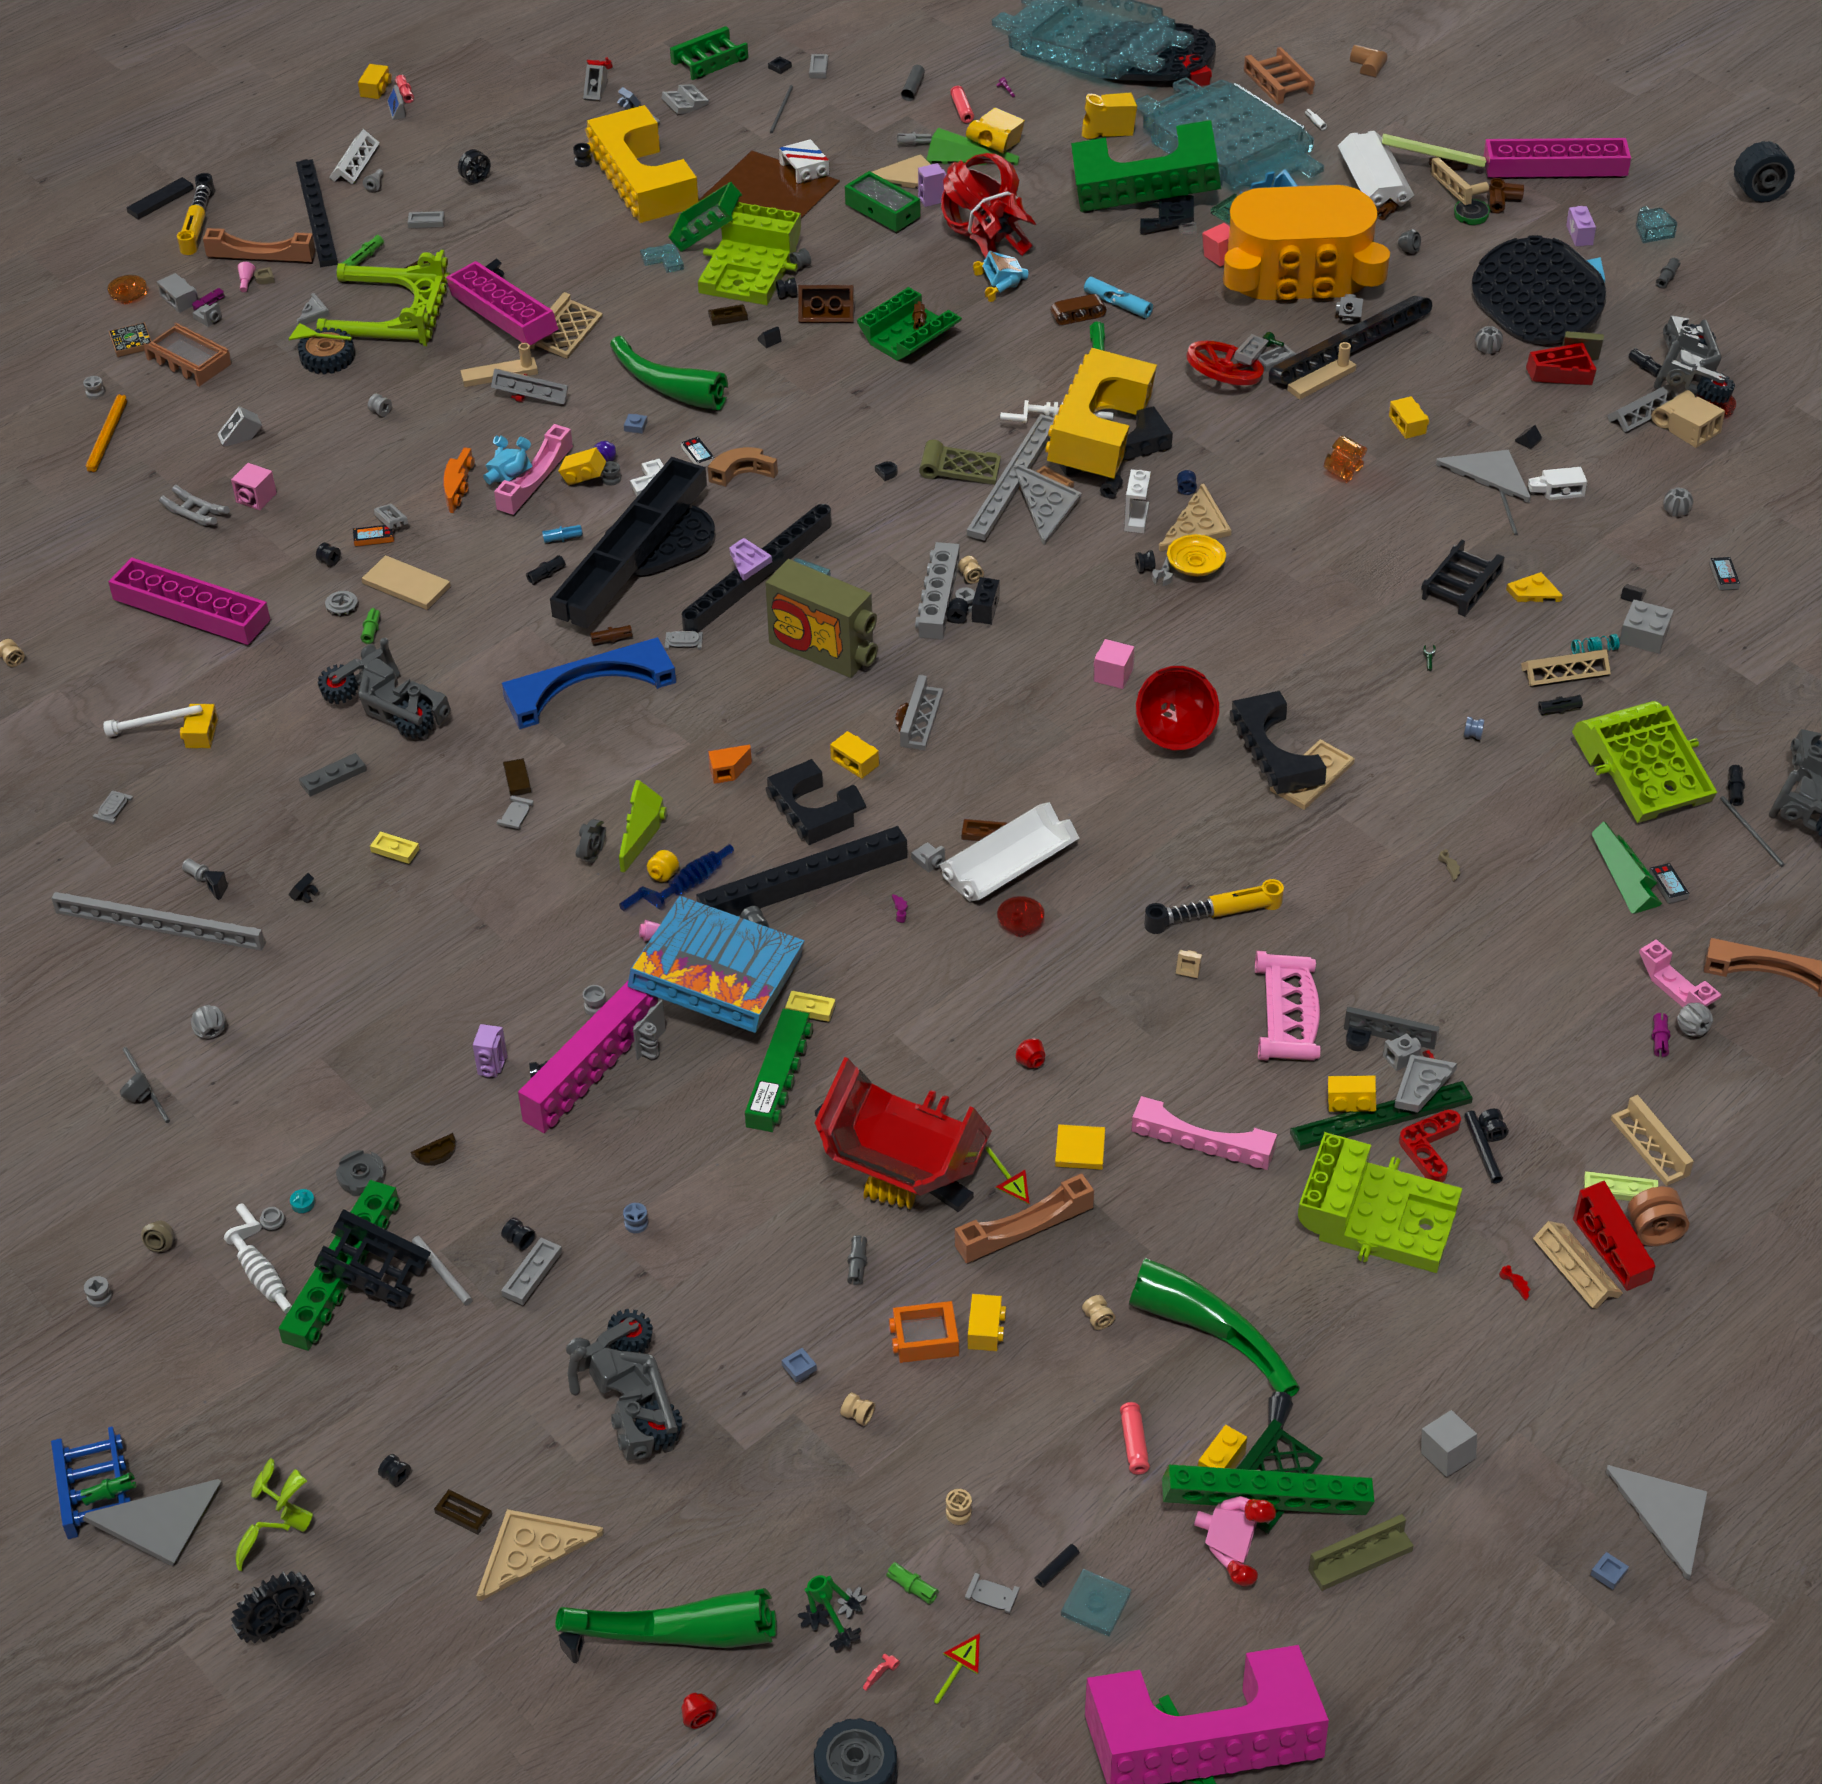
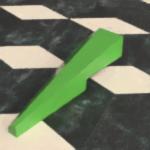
(953, 147)

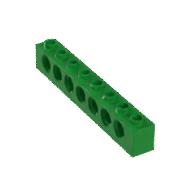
(324, 1291)
(1282, 1489)

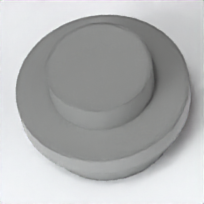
(271, 1218)

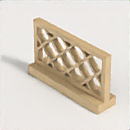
(561, 311)

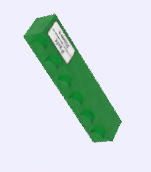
(778, 1070)

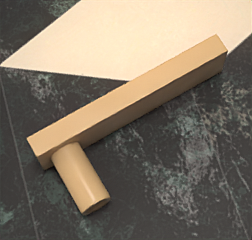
(1455, 183)
(484, 374)
(1324, 375)

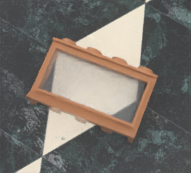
(189, 351)

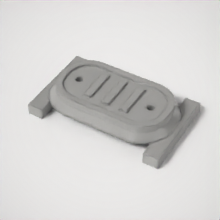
(684, 639)
(112, 806)
(515, 812)
(992, 1593)

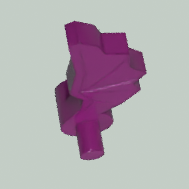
(901, 906)

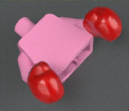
(1232, 1532)

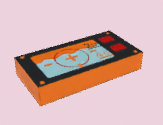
(372, 535)

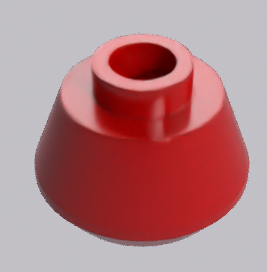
(1030, 1053)
(698, 1710)

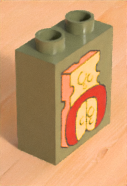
(820, 618)

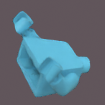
(507, 462)

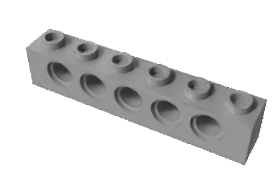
(938, 590)

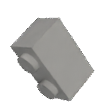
(177, 292)

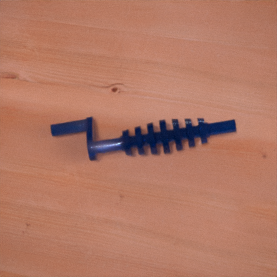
(688, 877)

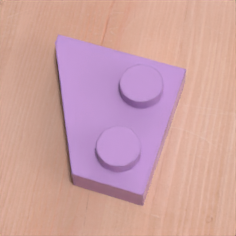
(748, 558)

